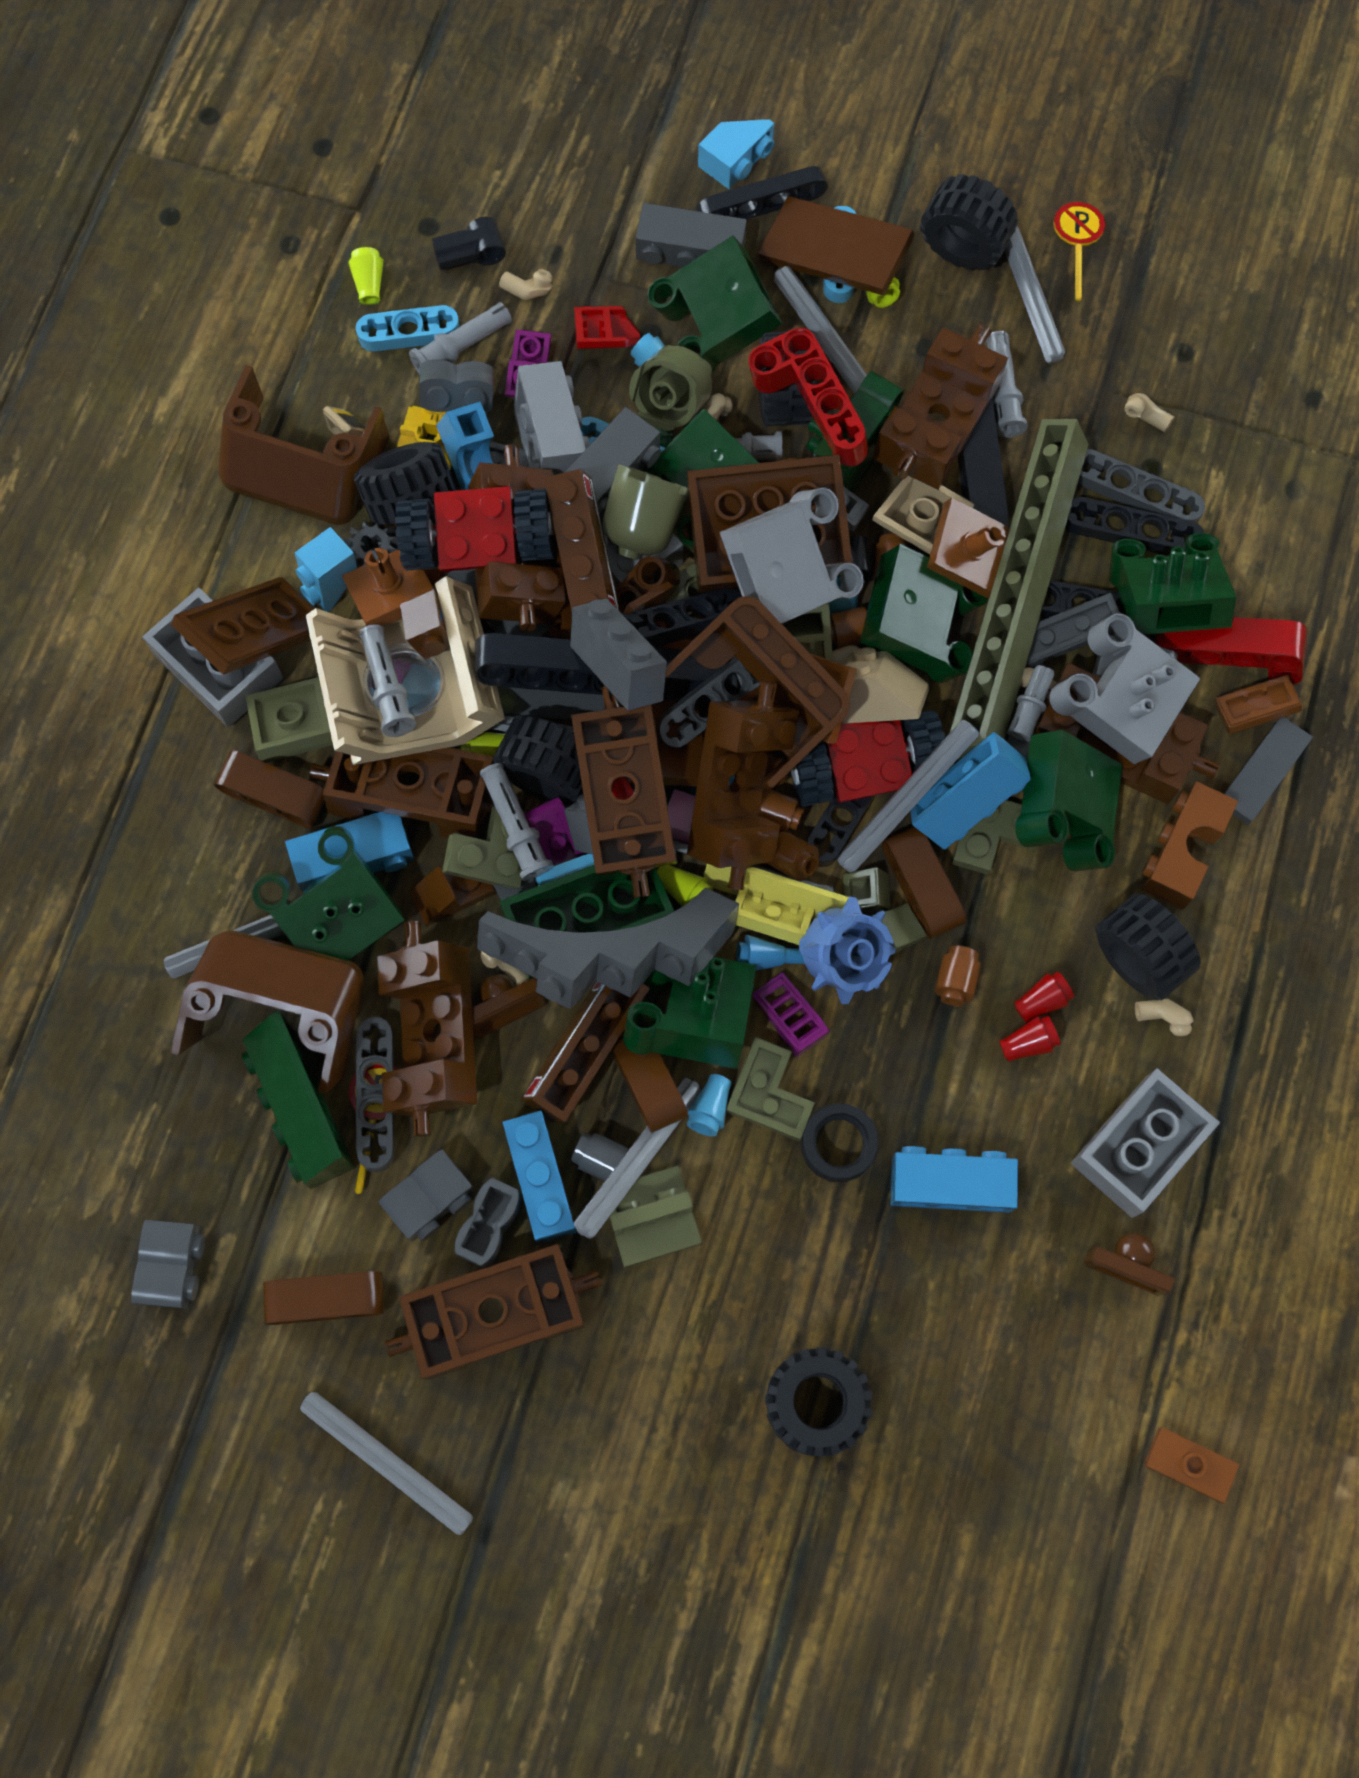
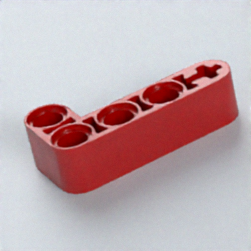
(819, 398)
(1248, 643)

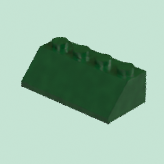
(299, 1108)

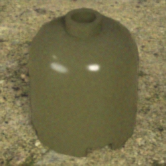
(641, 512)

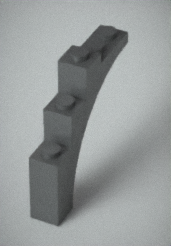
(620, 959)

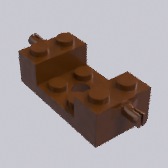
(955, 381)
(520, 591)
(1156, 776)
(445, 794)
(726, 817)
(633, 832)
(432, 990)
(537, 1303)

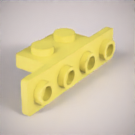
(774, 902)

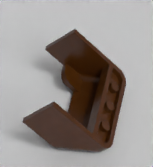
(288, 473)
(773, 654)
(282, 977)

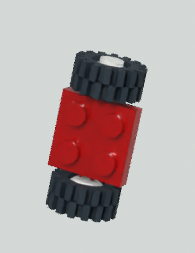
(474, 529)
(866, 759)

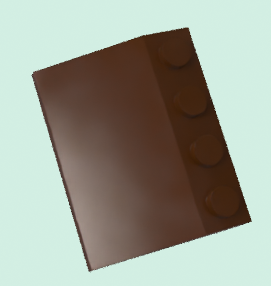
(741, 492)

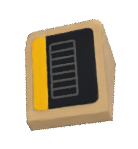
(342, 421)

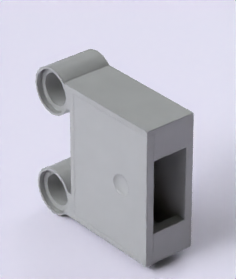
(781, 560)
(1134, 696)

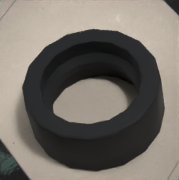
(860, 1121)

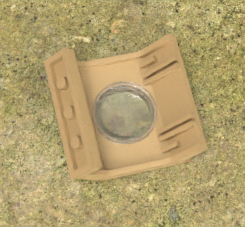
(441, 690)

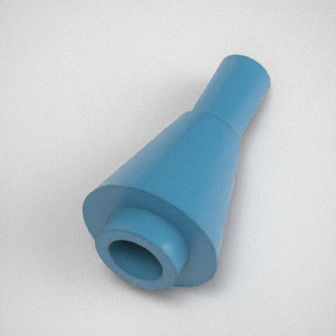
(765, 953)

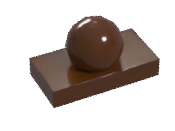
(504, 1003)
(1131, 1264)

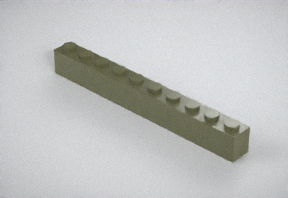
(1022, 579)

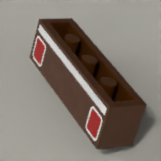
(580, 538)
(580, 1052)

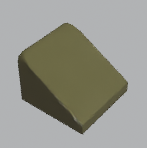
(869, 888)
(903, 927)

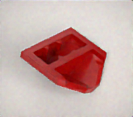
(604, 328)

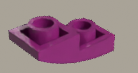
(528, 349)

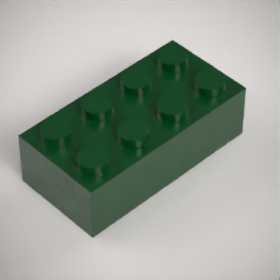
(588, 903)

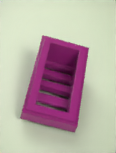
(815, 1035)

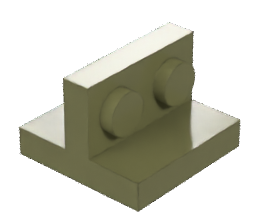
(288, 720)
(654, 1218)

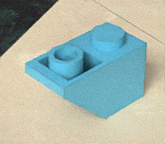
(734, 148)
(321, 567)

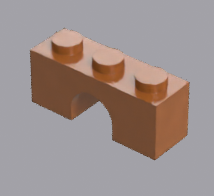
(1174, 872)

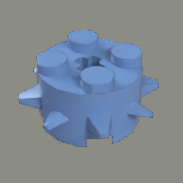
(847, 950)

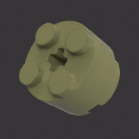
(671, 387)

